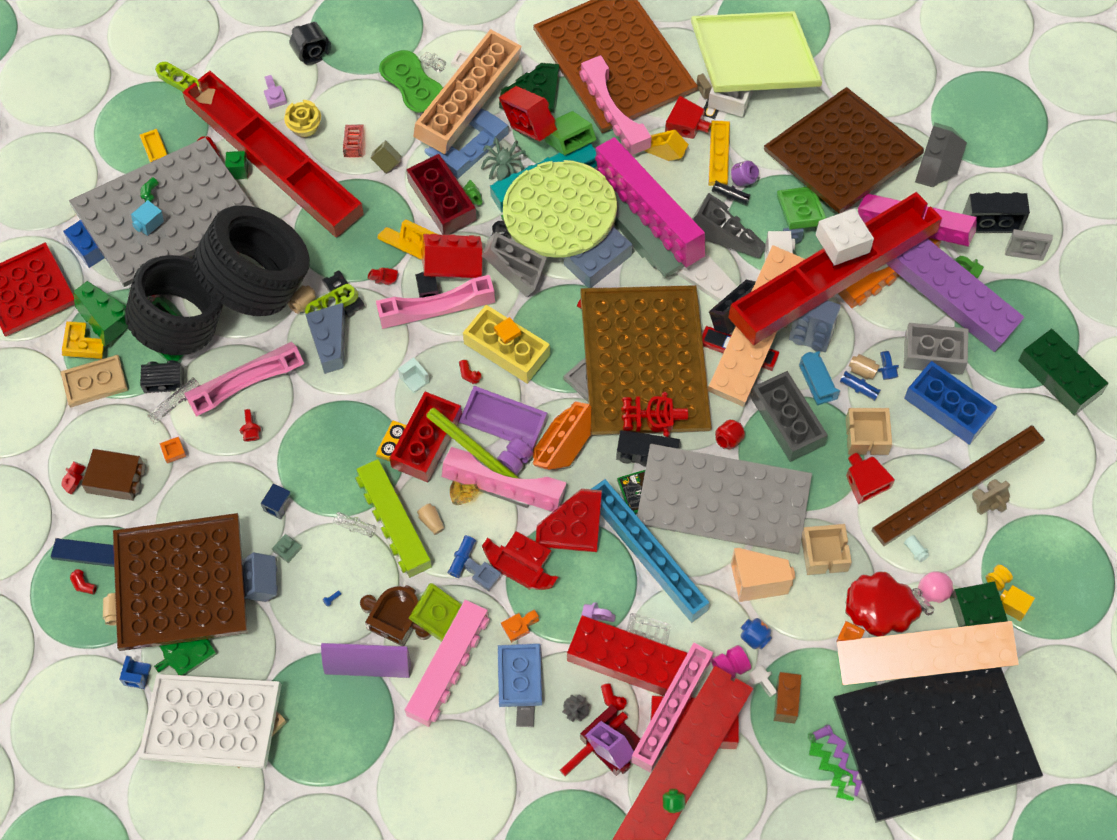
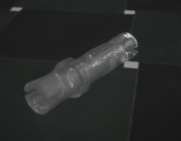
(172, 401)

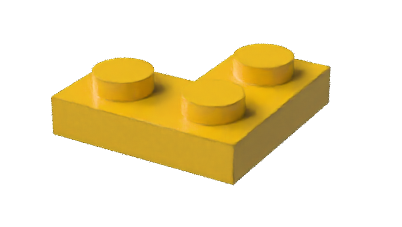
(77, 345)

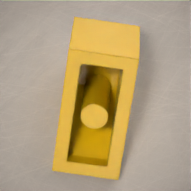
(667, 145)

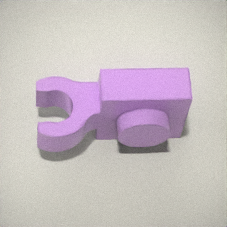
(274, 95)

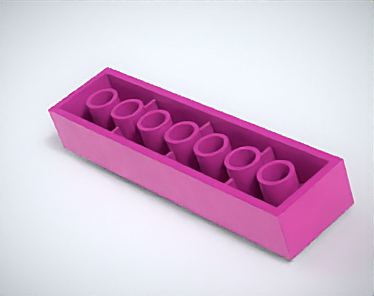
(651, 202)

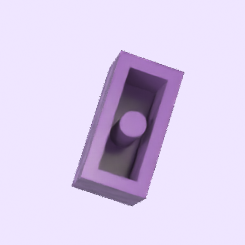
(610, 744)

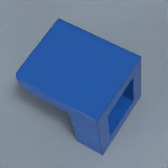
(134, 673)

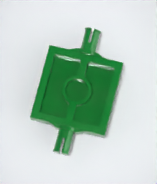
(185, 656)

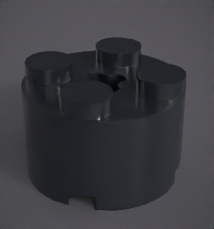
(309, 43)

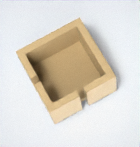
(868, 431)
(823, 549)

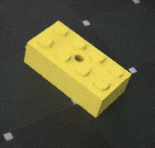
(519, 356)

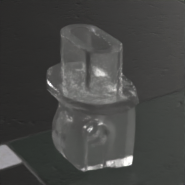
(432, 60)

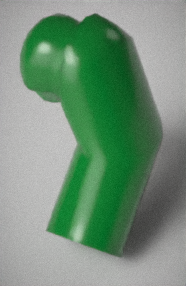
(146, 189)

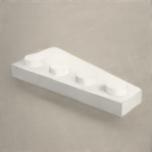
(708, 278)

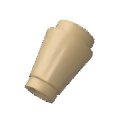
(430, 517)

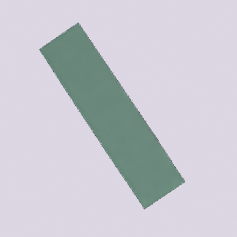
(644, 241)

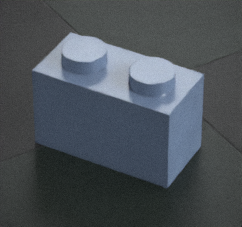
(260, 577)

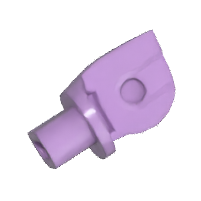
(593, 612)

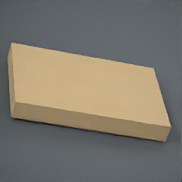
(94, 381)

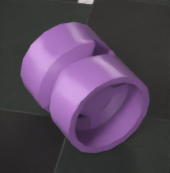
(516, 454)

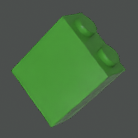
(571, 133)

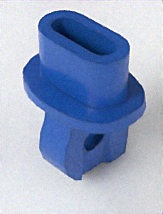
(888, 371)

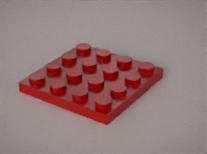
(31, 289)

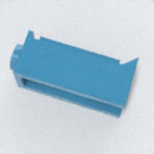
(818, 378)

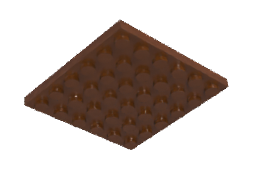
(843, 150)
(179, 582)

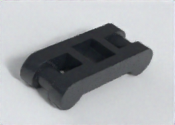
(338, 277)

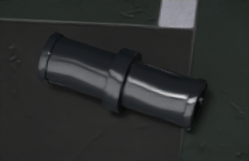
(731, 193)

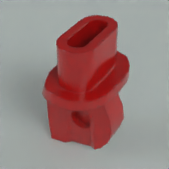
(384, 275)
(250, 430)
(72, 478)

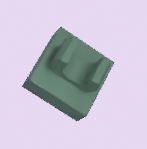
(286, 548)

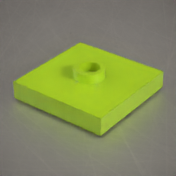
(435, 611)

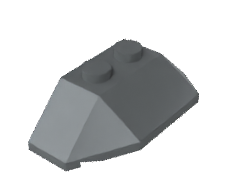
(941, 156)

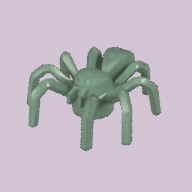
(503, 159)

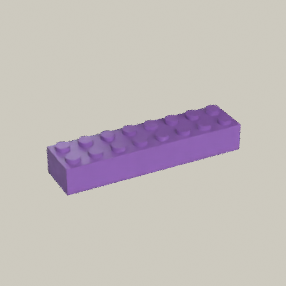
(957, 293)

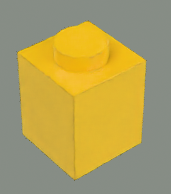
(1016, 602)

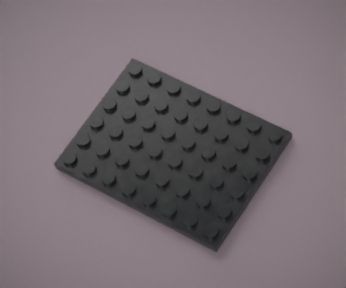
(935, 740)

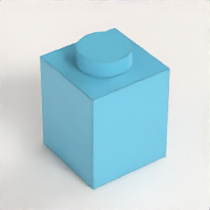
(147, 218)

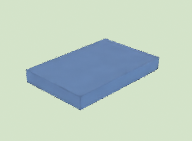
(519, 675)

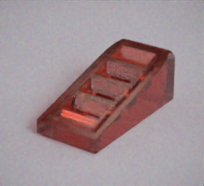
(353, 151)

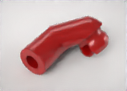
(467, 374)
(79, 583)
(618, 702)

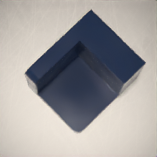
(275, 500)

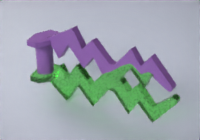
(838, 771)

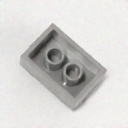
(938, 344)

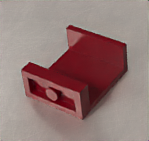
(606, 717)

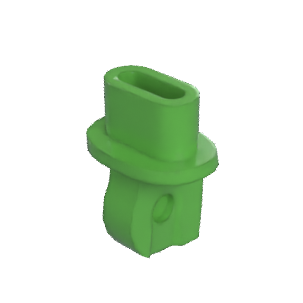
(473, 193)
(972, 267)

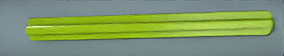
(469, 444)

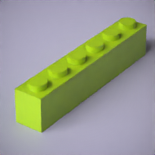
(393, 518)

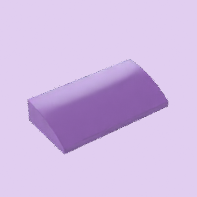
(503, 417)
(365, 660)

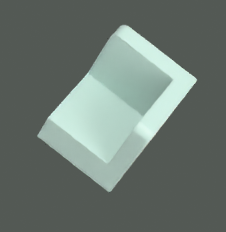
(413, 375)

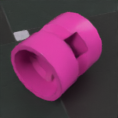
(733, 662)

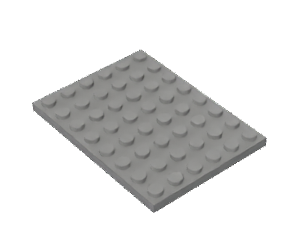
(189, 193)

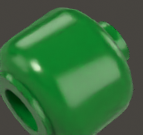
(673, 801)

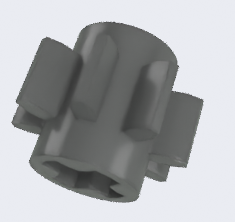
(576, 708)

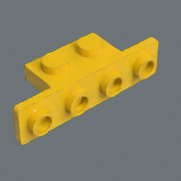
(408, 239)

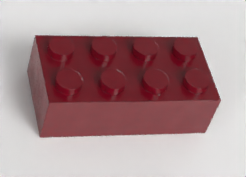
(441, 194)

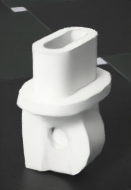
(761, 676)

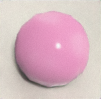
(936, 587)

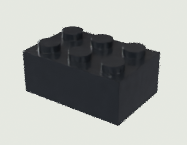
(998, 211)

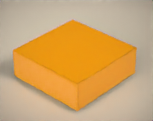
(507, 330)

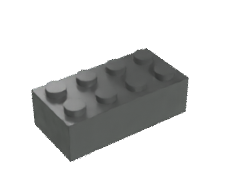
(788, 416)

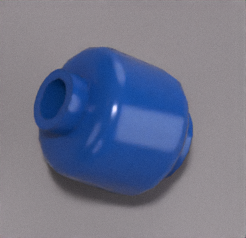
(755, 633)

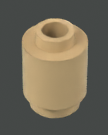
(301, 299)
(863, 366)
(109, 609)

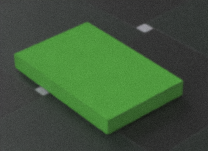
(800, 207)

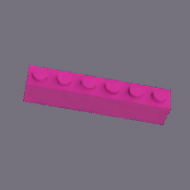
(954, 226)

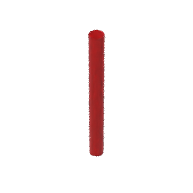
(582, 754)

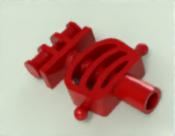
(634, 414)

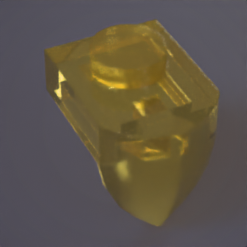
(462, 494)

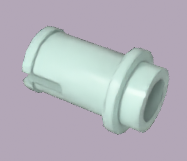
(920, 553)

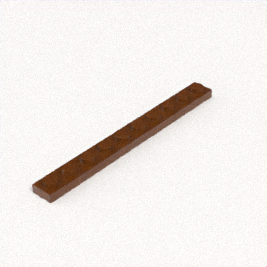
(957, 485)

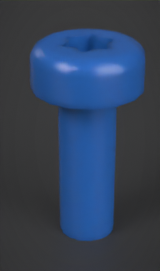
(327, 601)

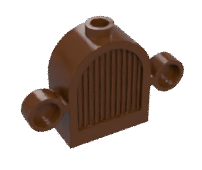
(391, 614)

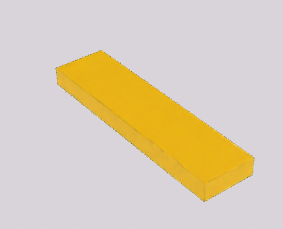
(719, 152)

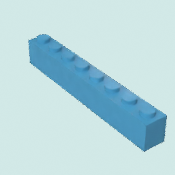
(651, 553)

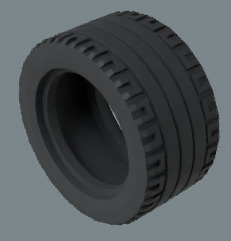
(236, 280)

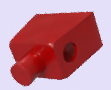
(687, 119)
(867, 478)

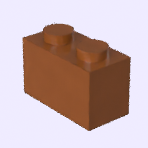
(787, 697)

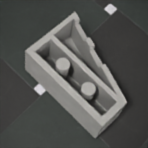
(515, 262)

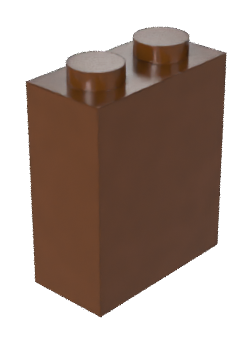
(113, 474)

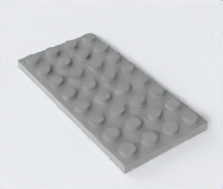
(724, 498)

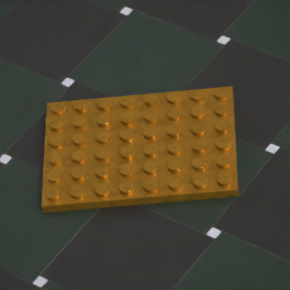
(644, 346)

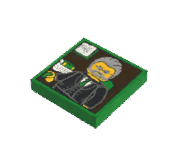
(631, 489)

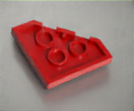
(573, 523)

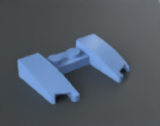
(463, 160)

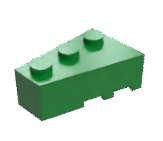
(101, 311)

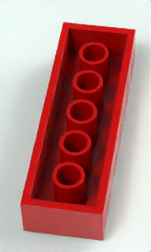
(624, 655)

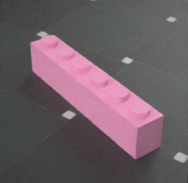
(446, 663)
(672, 707)

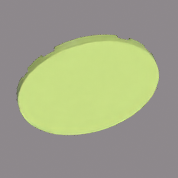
(560, 208)

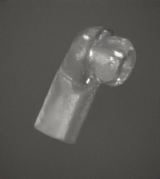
(926, 607)

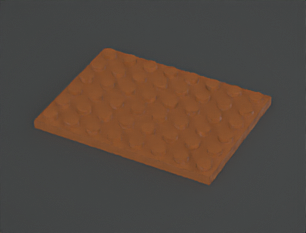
(639, 59)

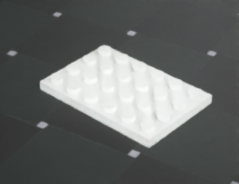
(210, 721)

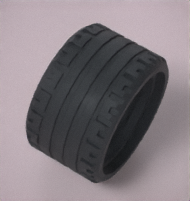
(159, 329)

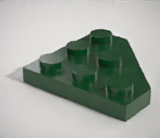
(539, 81)

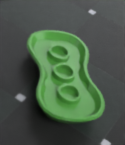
(406, 73)

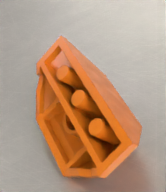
(564, 437)

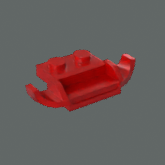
(521, 561)

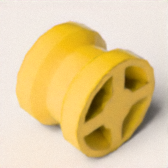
(1000, 575)

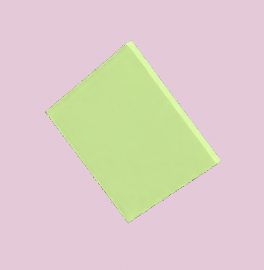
(755, 51)

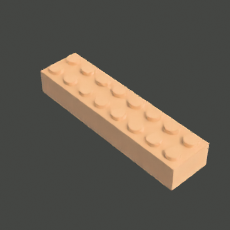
(467, 91)
(741, 359)
(927, 653)

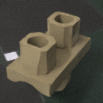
(994, 499)

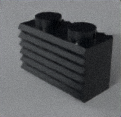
(161, 376)

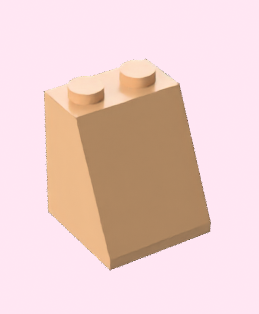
(760, 575)

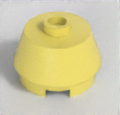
(302, 118)

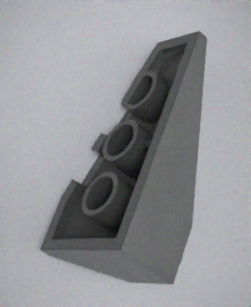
(726, 229)

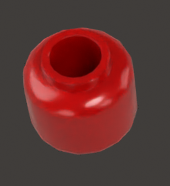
(729, 434)

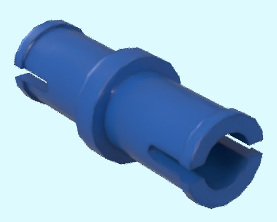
(860, 385)
(461, 556)

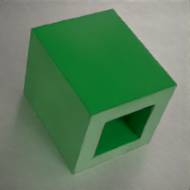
(237, 164)

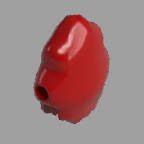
(881, 604)

